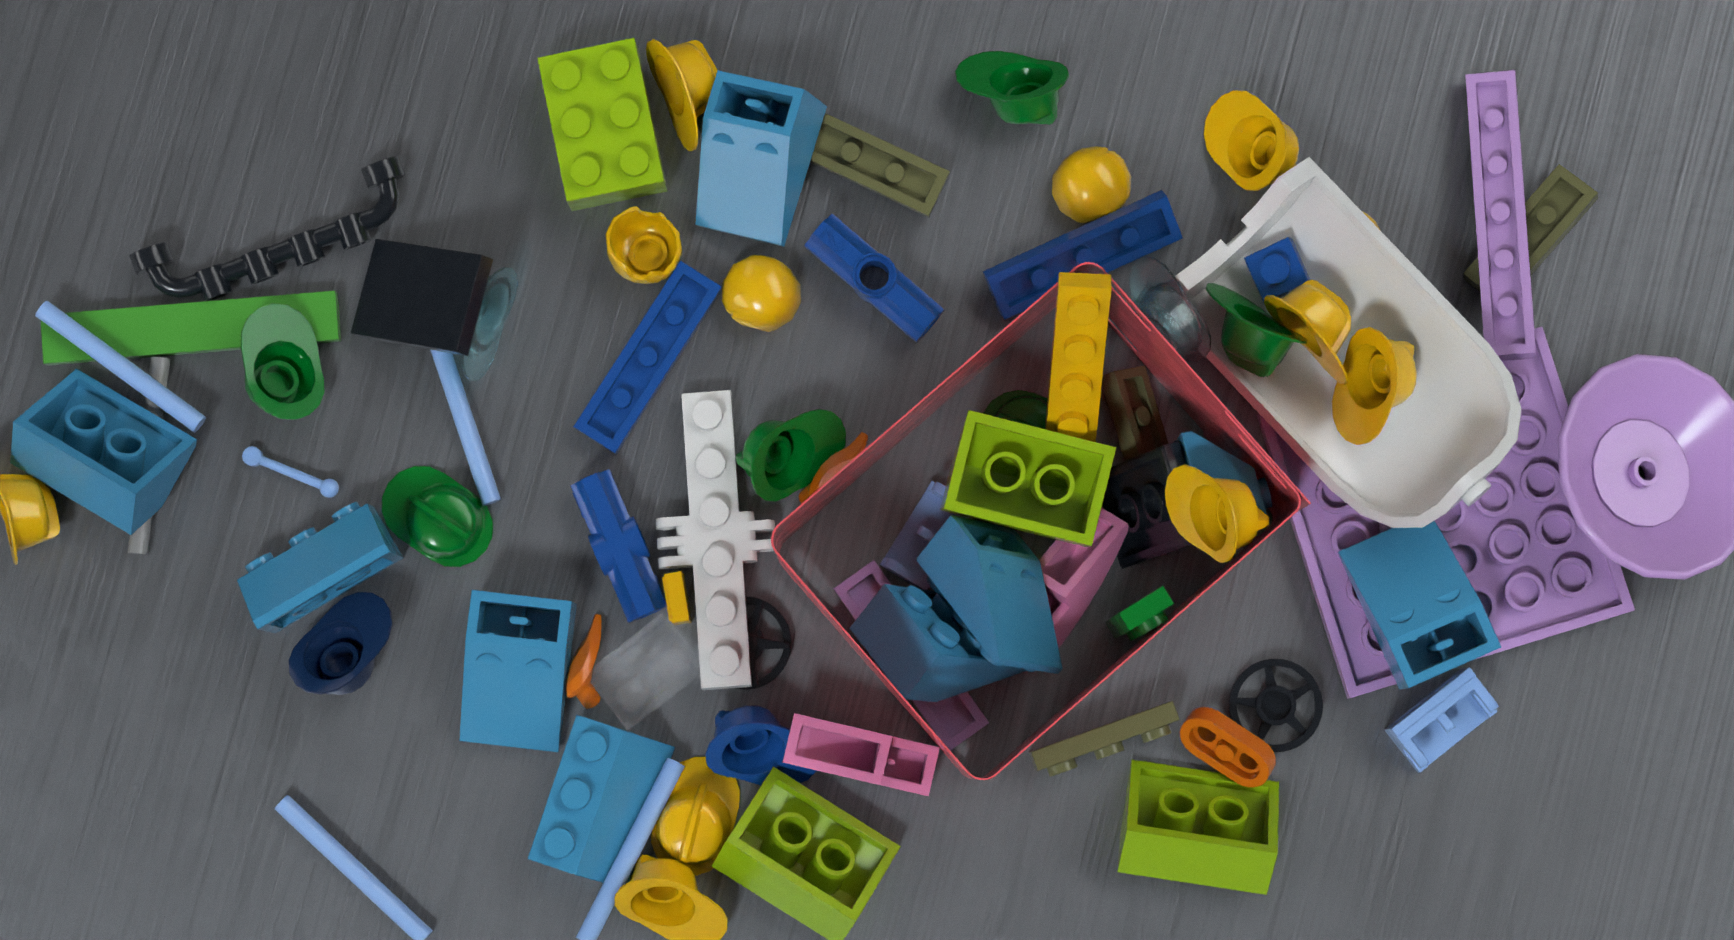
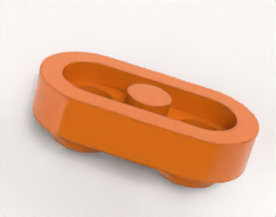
(1227, 747)

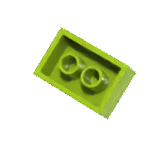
(602, 124)

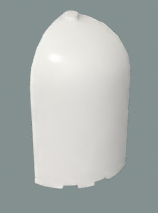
(1464, 398)

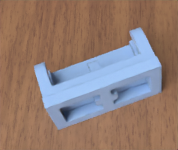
(916, 535)
(1442, 718)

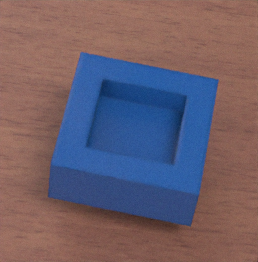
(1277, 268)

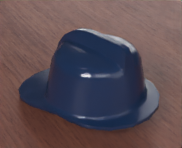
(342, 646)

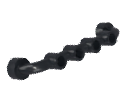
(262, 262)

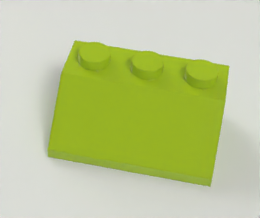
(1028, 478)
(1198, 828)
(806, 856)

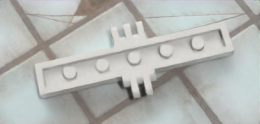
(715, 540)

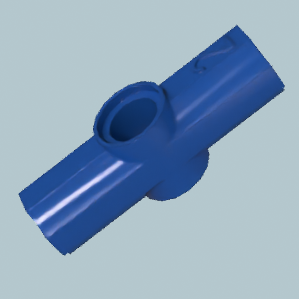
(848, 258)
(619, 545)

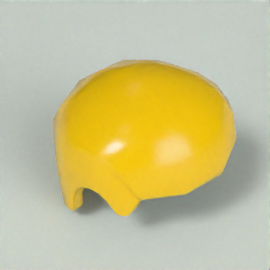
(1091, 184)
(643, 246)
(761, 293)

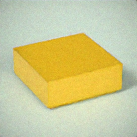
(676, 598)

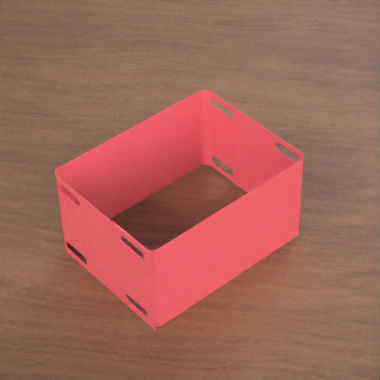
(1170, 370)

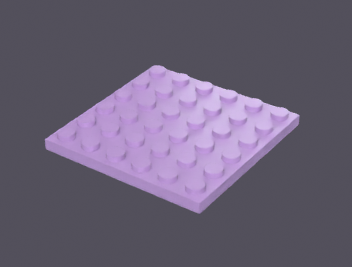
(1513, 543)

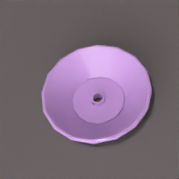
(1682, 437)

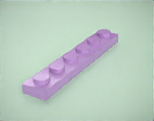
(1500, 214)

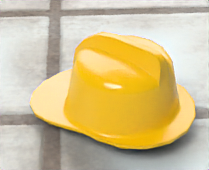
(685, 80)
(1249, 140)
(1319, 318)
(1379, 378)
(1212, 511)
(27, 512)
(697, 817)
(668, 901)

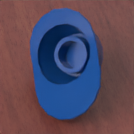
(749, 745)

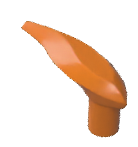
(834, 465)
(582, 665)

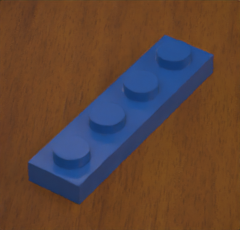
(1105, 241)
(648, 357)

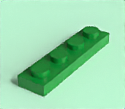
(1141, 616)

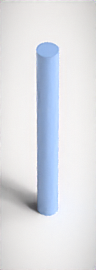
(120, 366)
(466, 427)
(630, 850)
(353, 869)

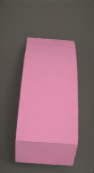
(1077, 572)
(861, 754)

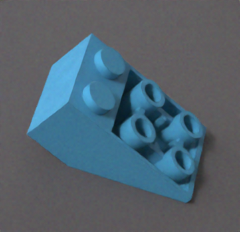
(755, 156)
(994, 592)
(1418, 603)
(923, 645)
(516, 670)

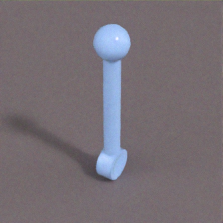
(254, 457)

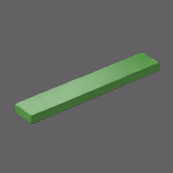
(185, 326)

